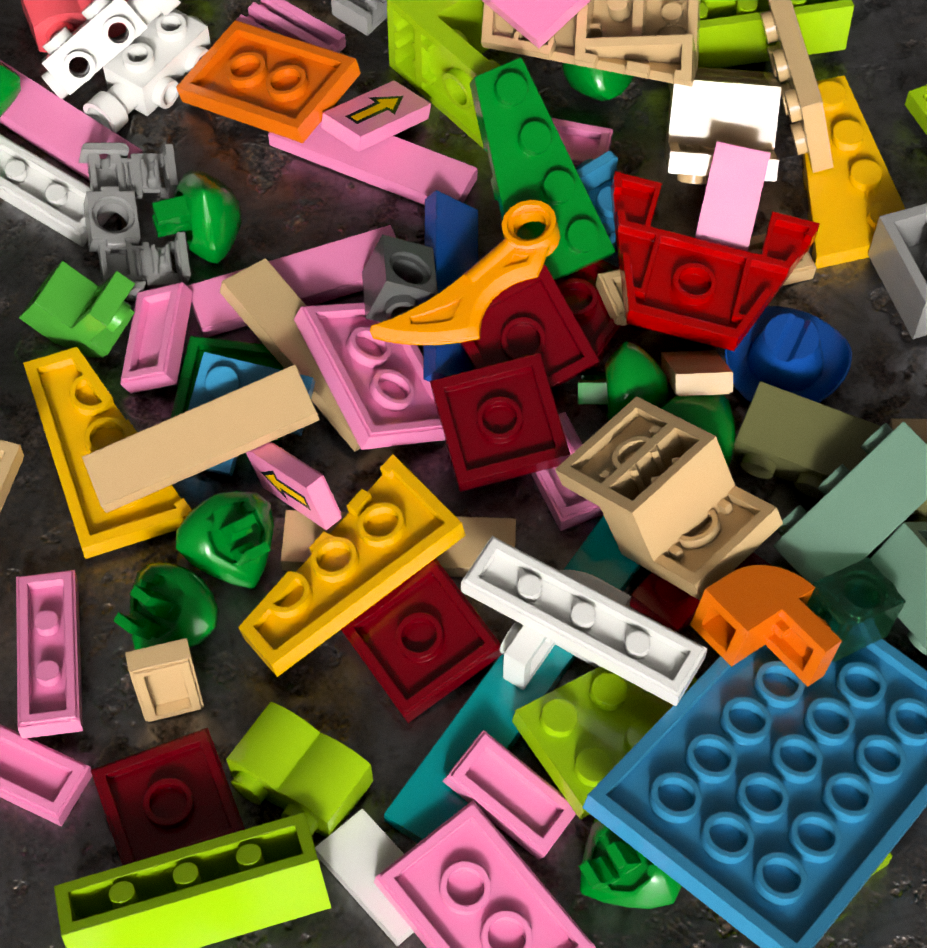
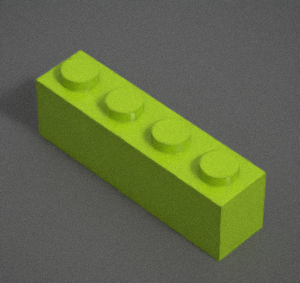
(735, 36)
(198, 891)

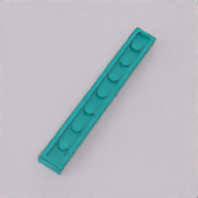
(427, 800)

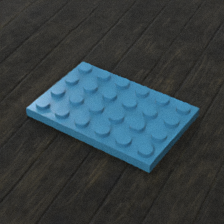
(777, 790)

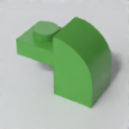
(79, 312)

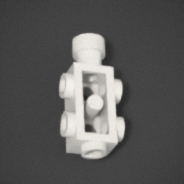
(93, 42)
(150, 69)

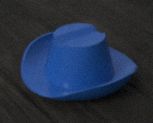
(790, 353)

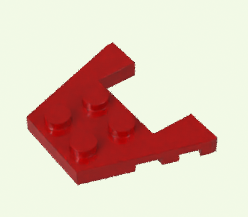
(696, 284)

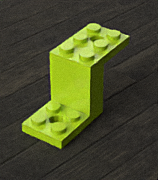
(440, 53)

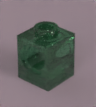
(856, 605)

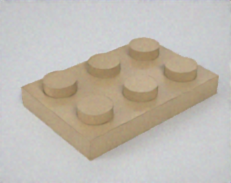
(800, 92)

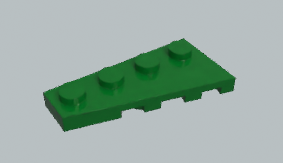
(534, 165)

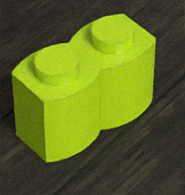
(299, 770)

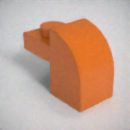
(766, 608)

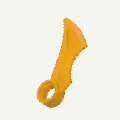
(459, 309)

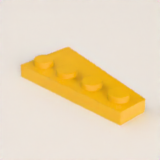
(852, 192)
(80, 420)
(368, 554)

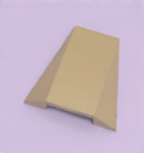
(617, 36)

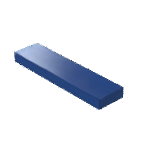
(453, 235)

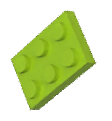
(587, 729)

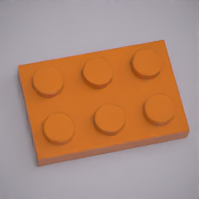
(268, 81)

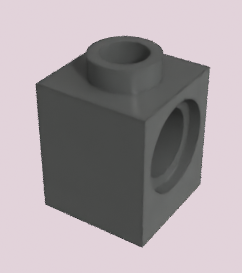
(397, 278)

